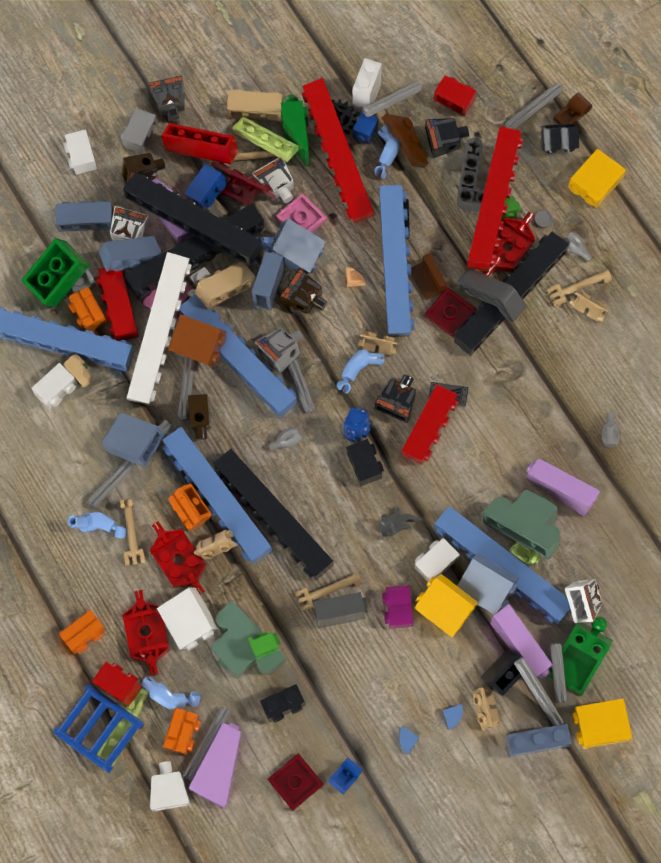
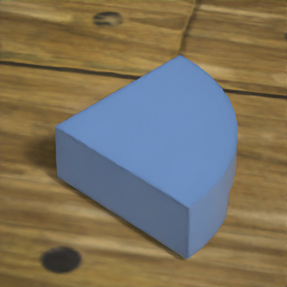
(266, 242)
(453, 716)
(407, 739)

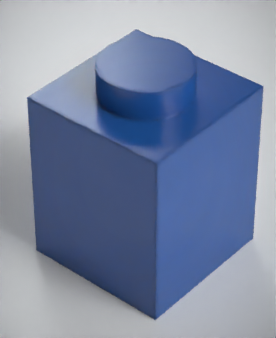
(365, 128)

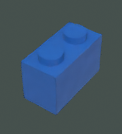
(206, 187)

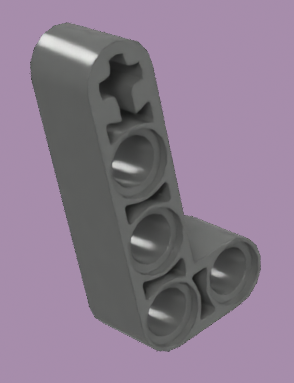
(471, 174)
(492, 292)

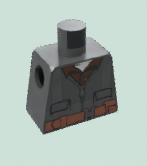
(169, 96)

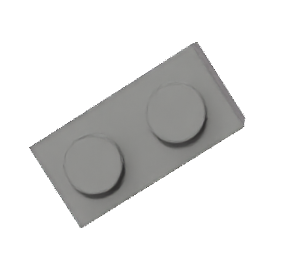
(139, 130)

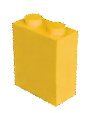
(596, 178)
(445, 604)
(602, 724)

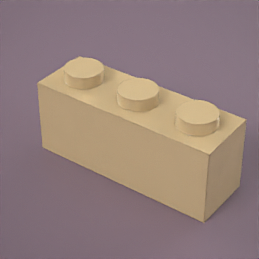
(254, 105)
(224, 284)

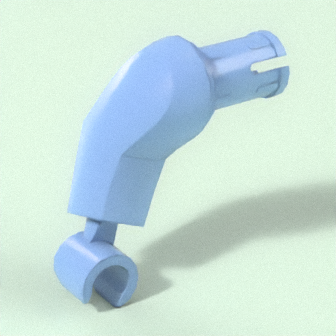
(390, 151)
(355, 364)
(94, 521)
(166, 698)

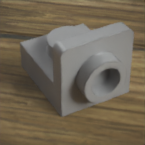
(84, 281)

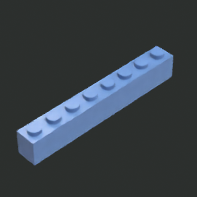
(395, 261)
(65, 340)
(245, 361)
(217, 496)
(531, 586)

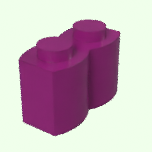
(398, 607)

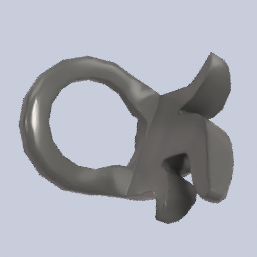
(392, 524)

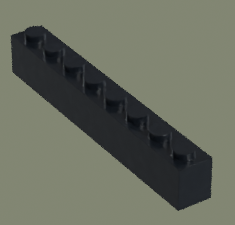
(192, 218)
(147, 276)
(523, 280)
(273, 514)

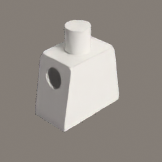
(168, 789)

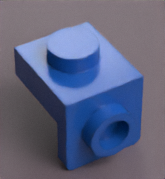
(345, 775)

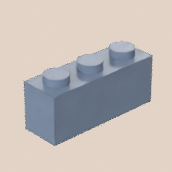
(84, 216)
(129, 253)
(538, 740)

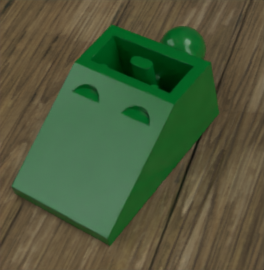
(294, 125)
(581, 657)

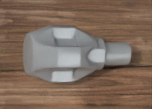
(577, 245)
(610, 433)
(286, 439)

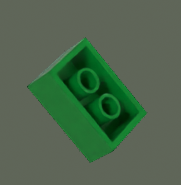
(55, 272)

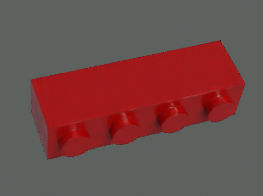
(199, 143)
(118, 304)
(429, 425)

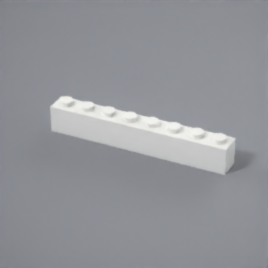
(158, 329)

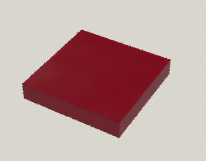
(449, 311)
(295, 782)

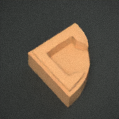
(354, 278)

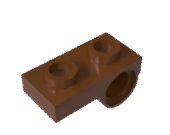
(577, 108)

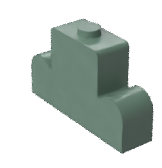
(526, 522)
(234, 647)

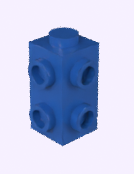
(356, 425)

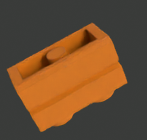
(87, 310)
(189, 507)
(82, 632)
(181, 731)

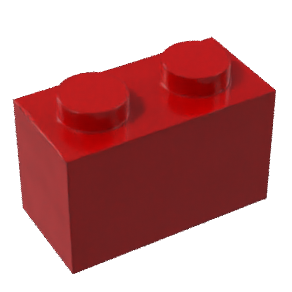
(455, 95)
(117, 684)

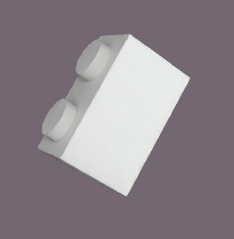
(80, 152)
(54, 386)
(436, 560)

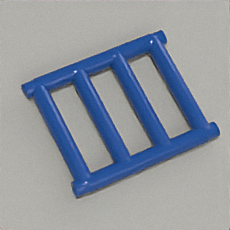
(120, 713)

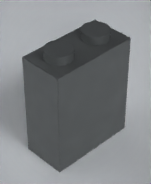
(340, 610)

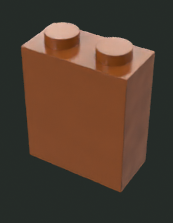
(197, 340)

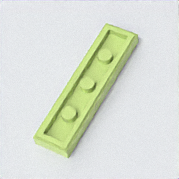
(265, 139)
(134, 708)

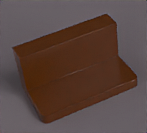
(428, 277)

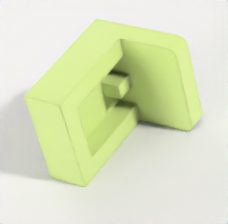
(524, 554)

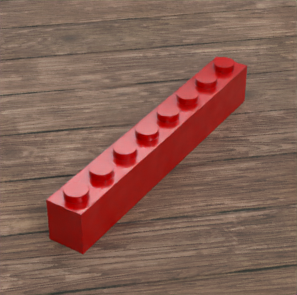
(338, 151)
(494, 198)

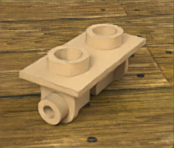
(596, 309)
(385, 344)
(208, 548)
(483, 699)

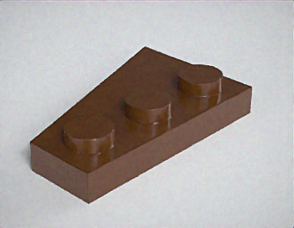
(403, 129)

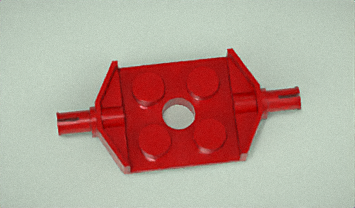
(519, 236)
(167, 547)
(151, 647)

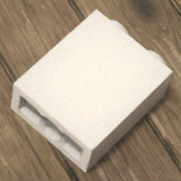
(366, 84)
(188, 619)

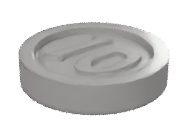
(543, 219)

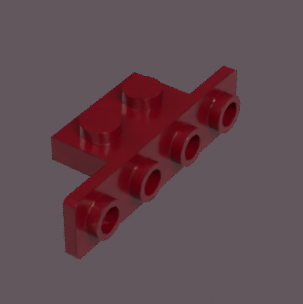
(241, 188)

